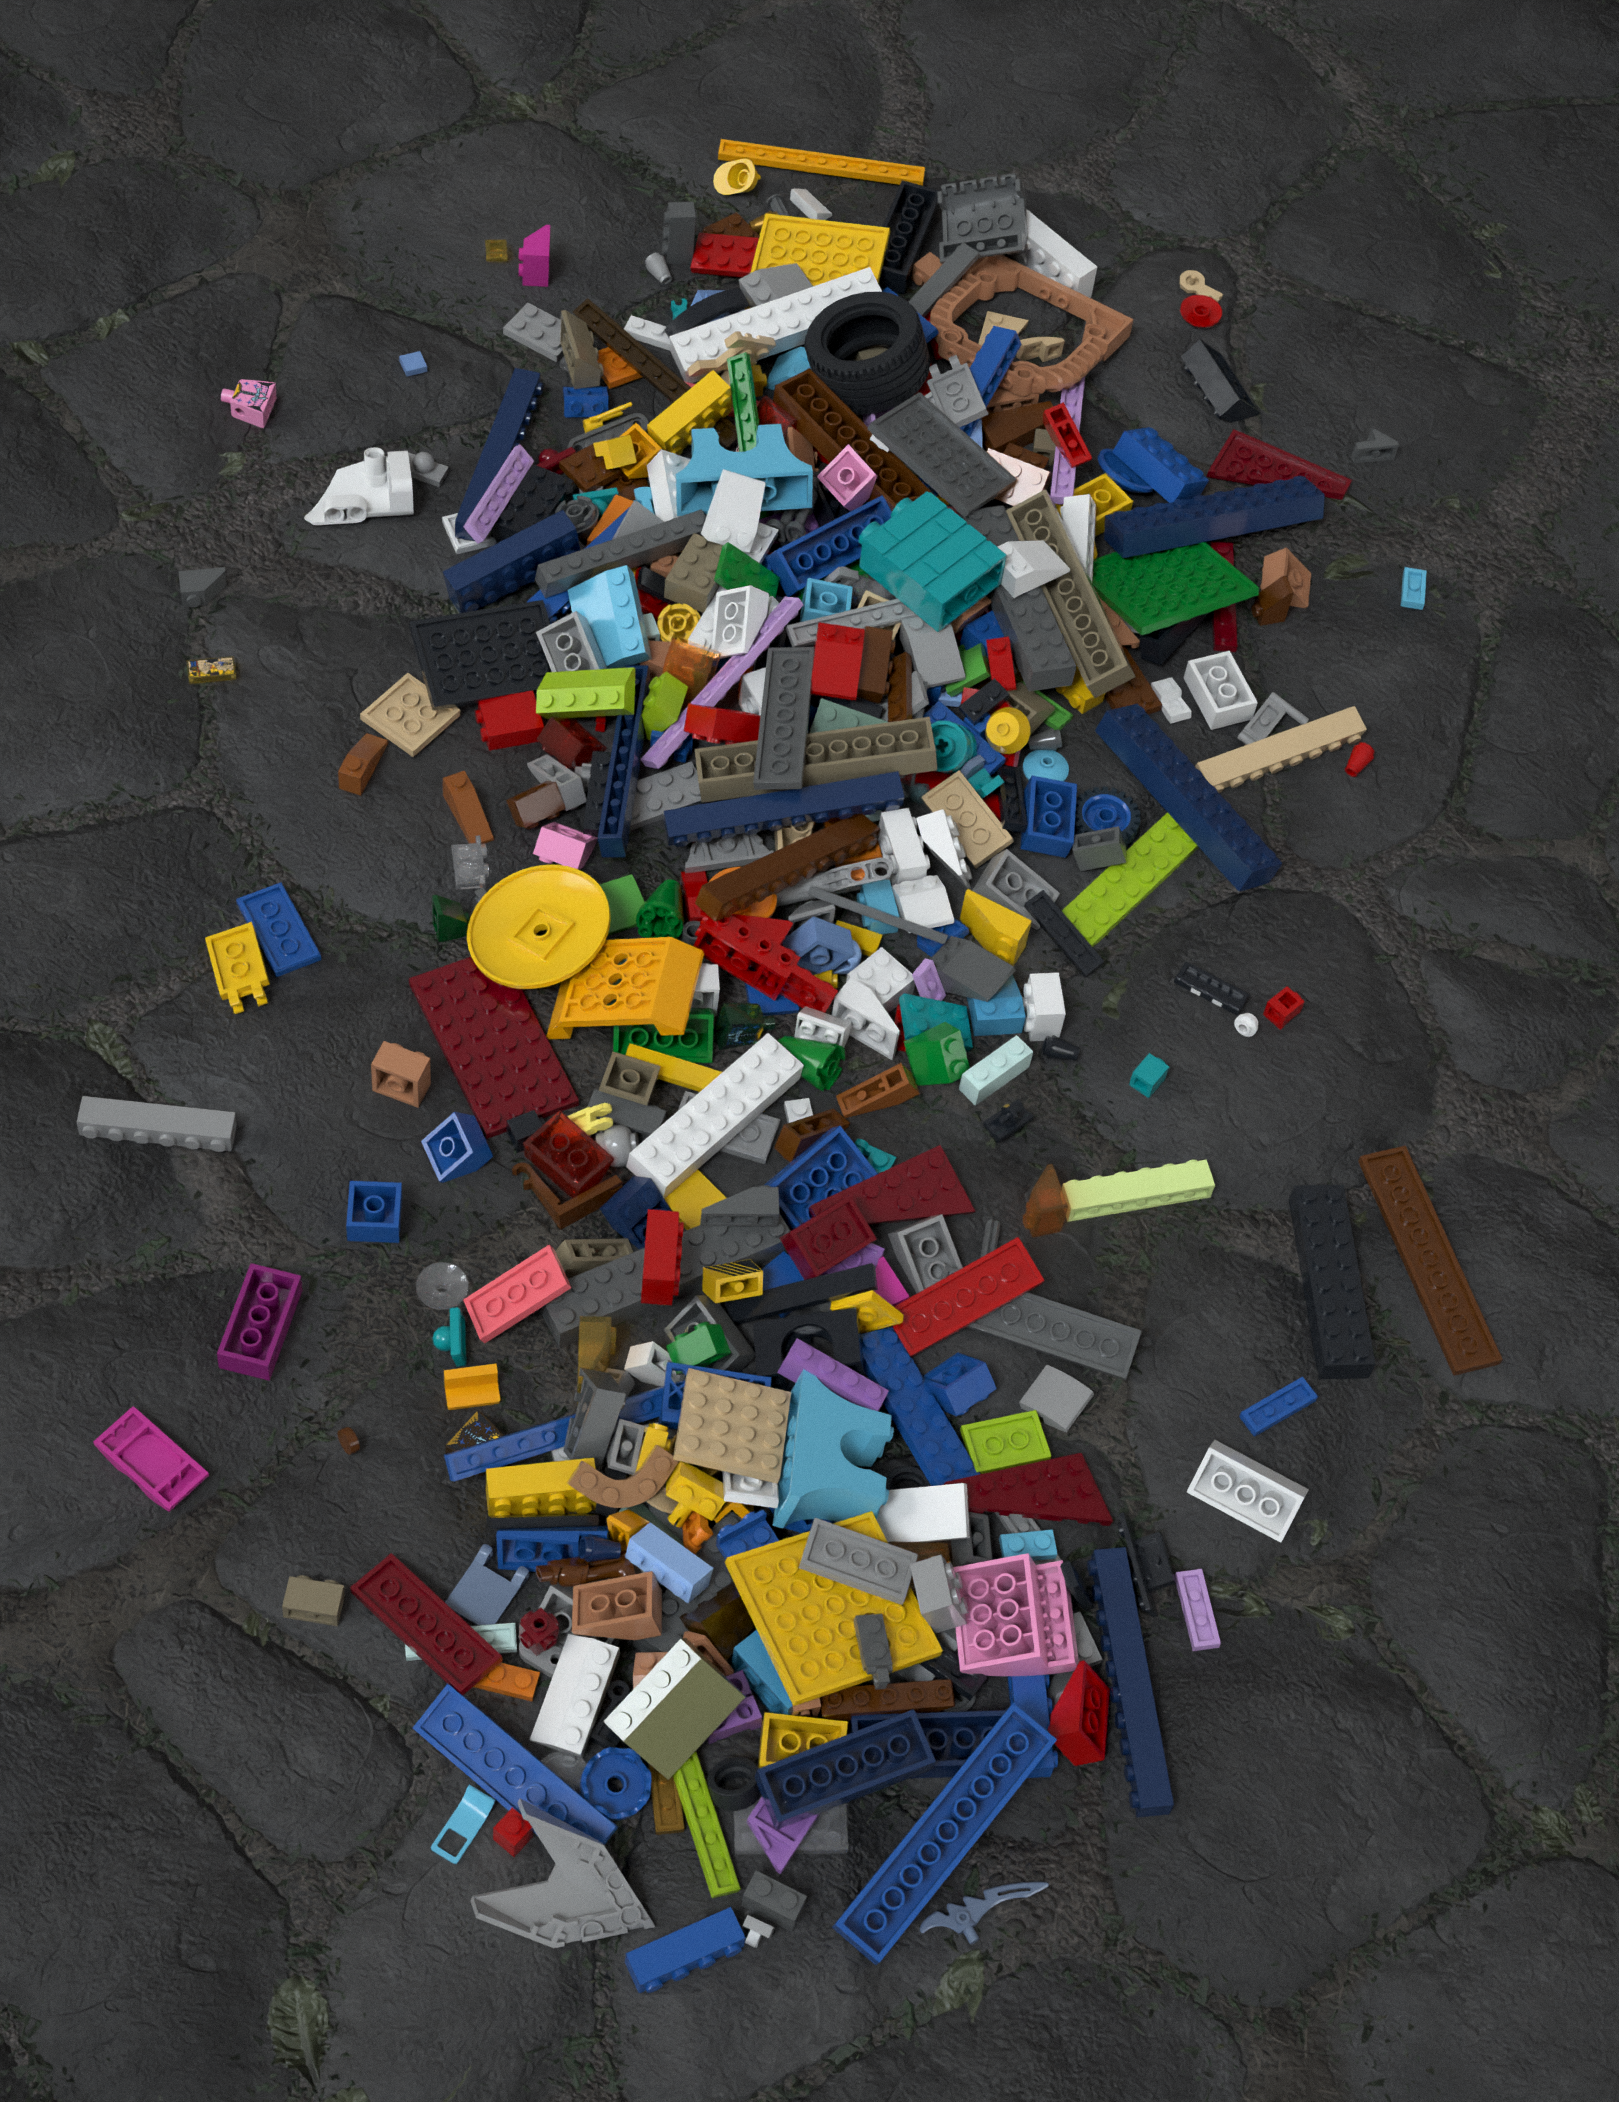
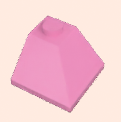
(849, 478)

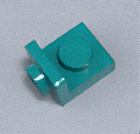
(984, 783)

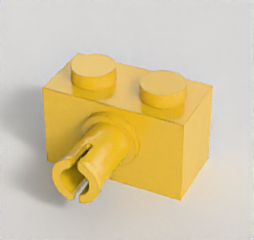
(694, 1492)

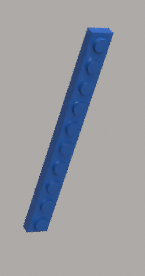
(546, 1437)

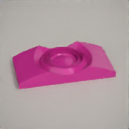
(150, 1459)

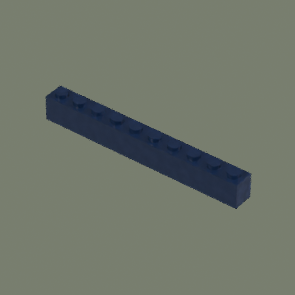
(505, 434)
(624, 772)
(783, 809)
(1131, 1683)

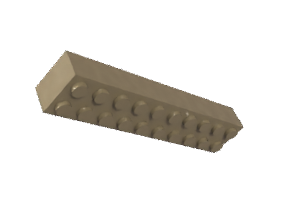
(1074, 598)
(829, 757)

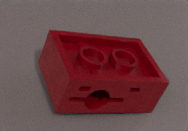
(828, 1238)

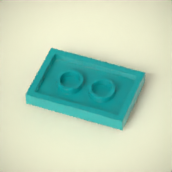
(924, 1013)

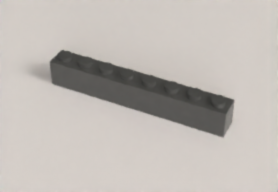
(627, 550)

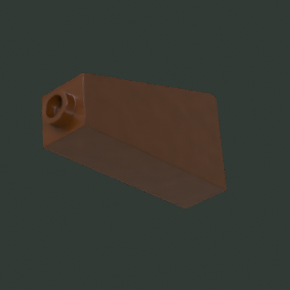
(1012, 426)

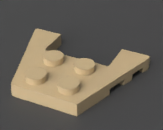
(738, 344)

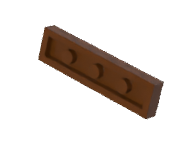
(900, 688)

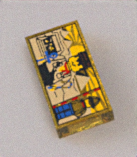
(211, 669)

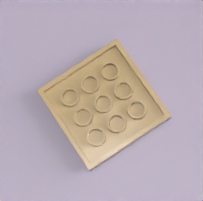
(732, 1426)

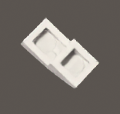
(1170, 696)

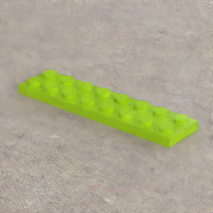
(1129, 883)

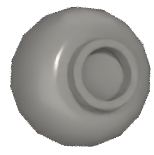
(618, 1143)

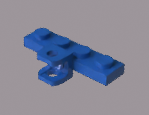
(993, 759)

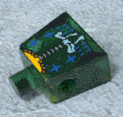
(741, 1025)

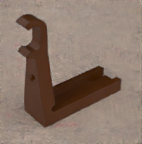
(575, 1208)

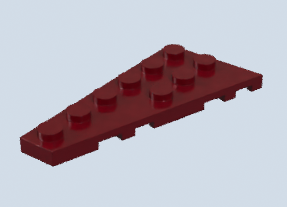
(1256, 462)
(907, 1191)
(1040, 1490)

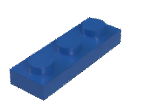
(1278, 1406)

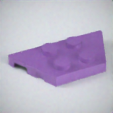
(779, 1843)

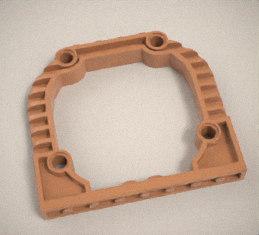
(1102, 333)

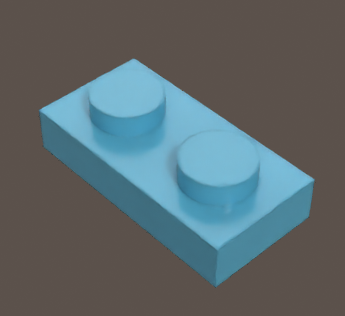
(1413, 588)
(1037, 1543)

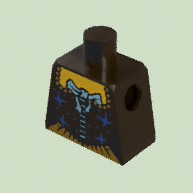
(474, 1432)

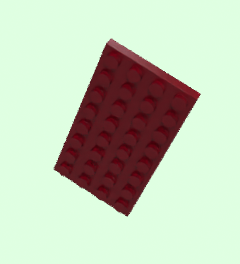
(492, 1045)

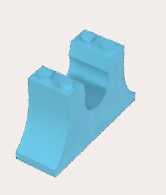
(786, 477)
(820, 1454)

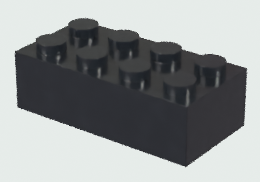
(532, 502)

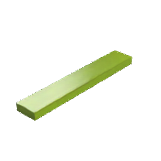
(705, 1829)

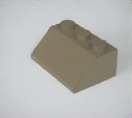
(579, 352)

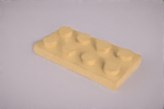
(977, 825)

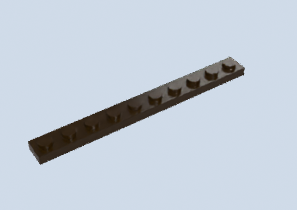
(644, 362)

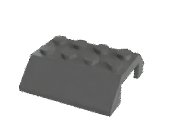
(984, 216)

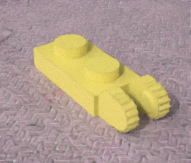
(587, 1118)

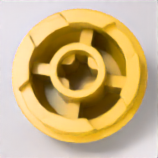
(677, 621)
(1007, 730)

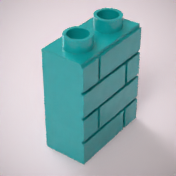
(931, 559)

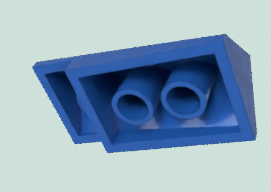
(539, 1545)

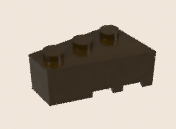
(721, 1620)

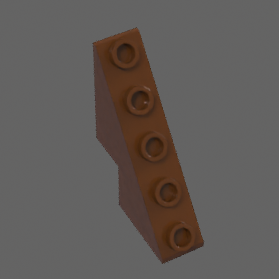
(895, 1699)

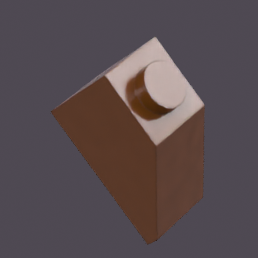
(1273, 602)

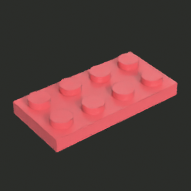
(517, 1293)

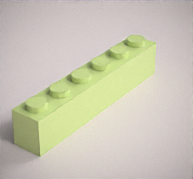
(1138, 1189)

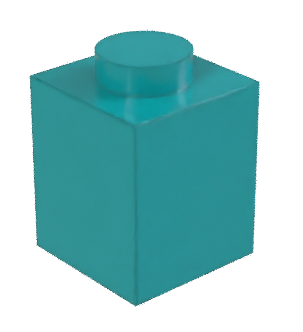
(1149, 1075)

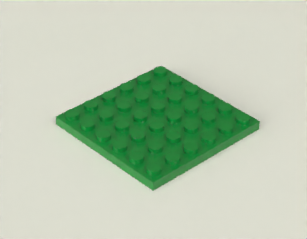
(1169, 585)

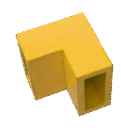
(616, 451)

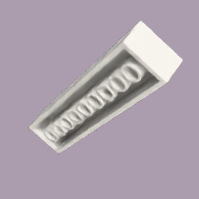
(781, 319)

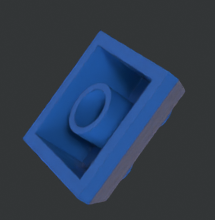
(456, 1147)
(960, 1383)

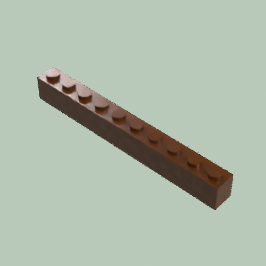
(787, 866)

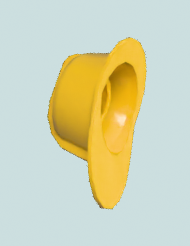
(736, 177)

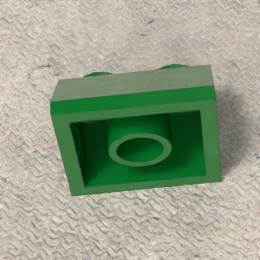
(937, 1055)

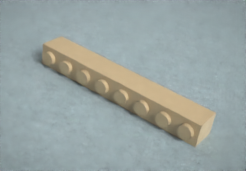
(1283, 749)

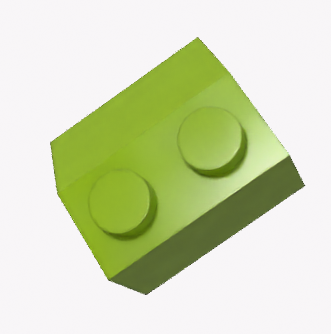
(663, 703)

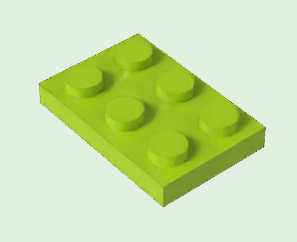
(1005, 1442)

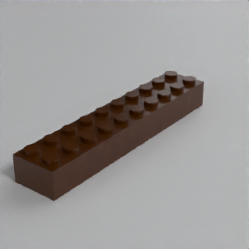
(832, 426)

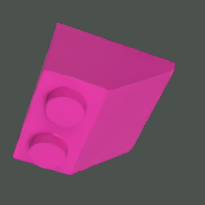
(535, 258)

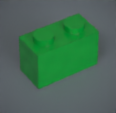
(699, 1347)

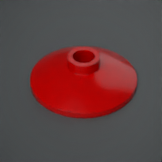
(1201, 311)

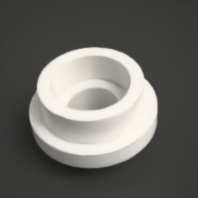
(1246, 1024)

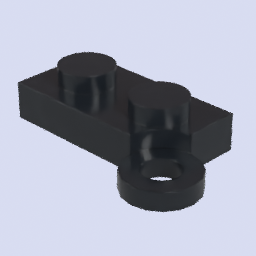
(602, 1734)

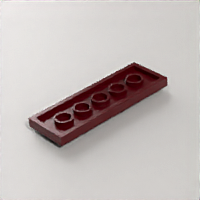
(426, 1624)

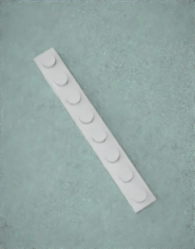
(761, 545)

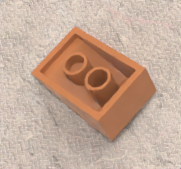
(619, 1608)

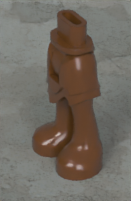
(577, 1571)

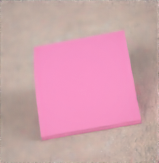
(1016, 1619)

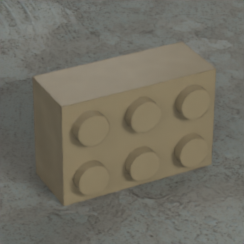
(694, 573)

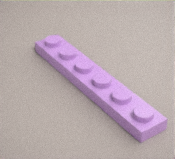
(498, 494)

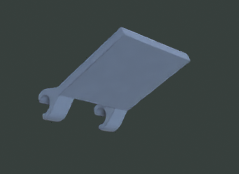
(482, 1593)

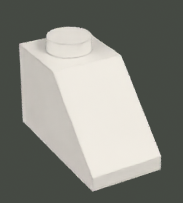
(648, 1364)

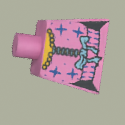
(251, 401)

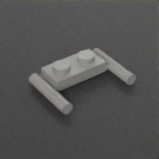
(1268, 717)

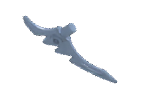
(964, 1918)

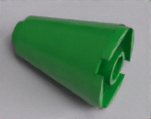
(819, 1060)

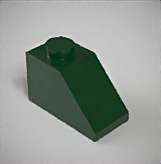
(448, 919)

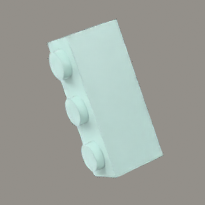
(995, 1070)

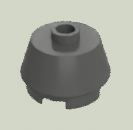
(582, 514)

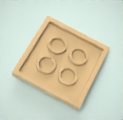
(407, 716)

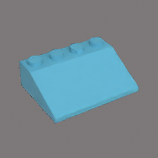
(614, 615)

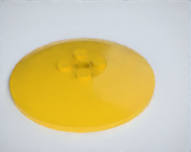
(531, 901)

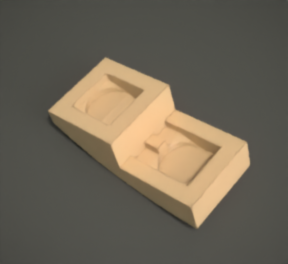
(1044, 347)

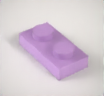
(928, 981)

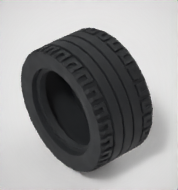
(864, 322)

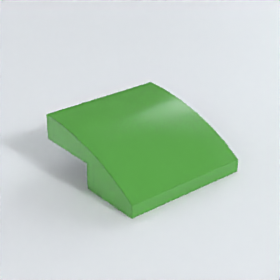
(975, 669)
(624, 903)

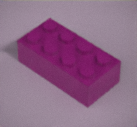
(259, 1322)

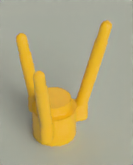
(597, 421)

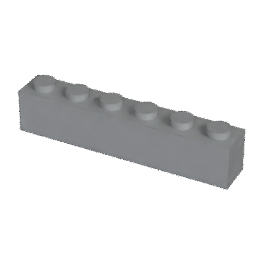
(156, 1124)

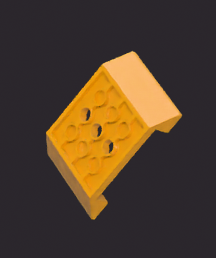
(653, 990)

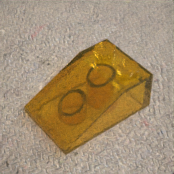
(595, 1344)

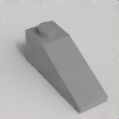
(568, 782)

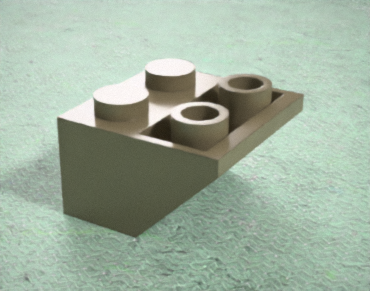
(1031, 704)

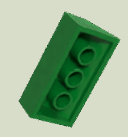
(693, 1046)

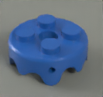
(632, 1773)

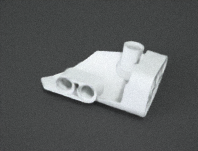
(367, 489)

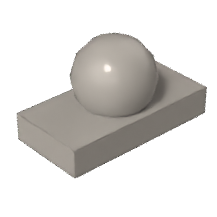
(426, 470)

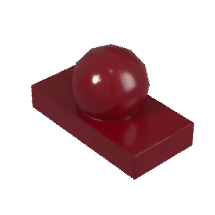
(550, 459)

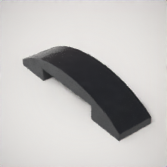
(707, 310)

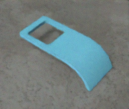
(466, 1820)

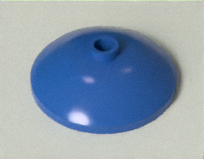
(1121, 473)

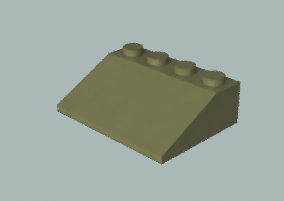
(674, 1708)

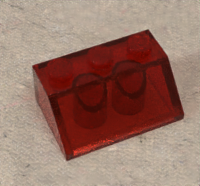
(567, 1155)

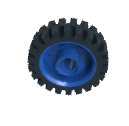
(1106, 810)

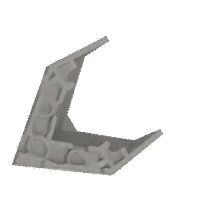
(579, 1901)

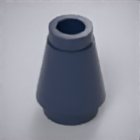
(597, 1548)

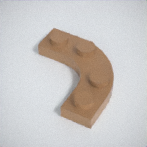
(627, 1491)

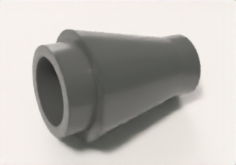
(1046, 740)

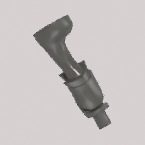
(794, 529)

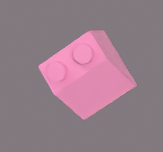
(564, 845)

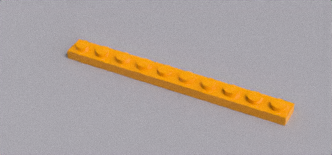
(820, 163)

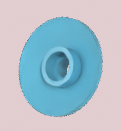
(1055, 767)

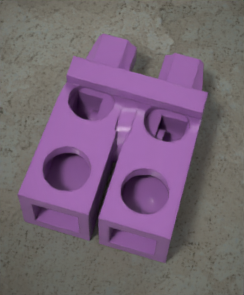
(745, 1714)

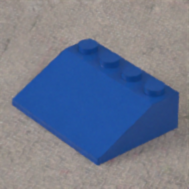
(818, 1173)

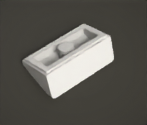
(809, 204)

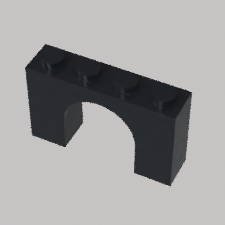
(777, 1336)

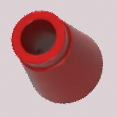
(1360, 757)

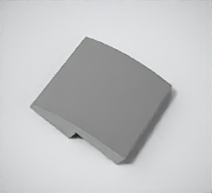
(1056, 1398)

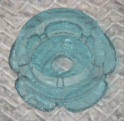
(918, 791)

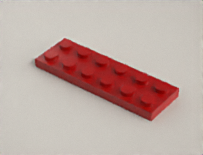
(966, 1296)

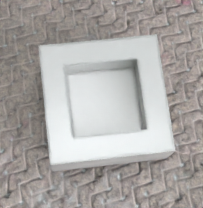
(797, 1109)

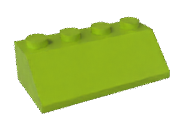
(587, 693)

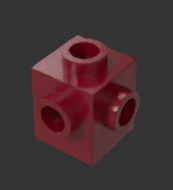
(538, 1638)

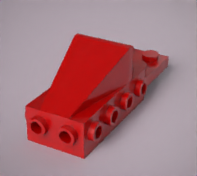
(758, 944)

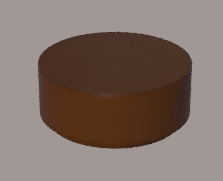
(348, 1440)

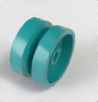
(960, 745)

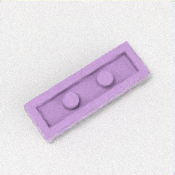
(1197, 1610)

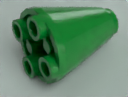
(662, 912)

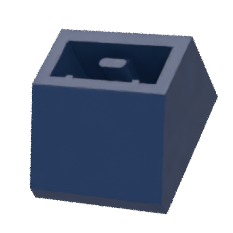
(629, 1209)

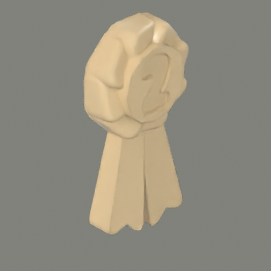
(1194, 282)

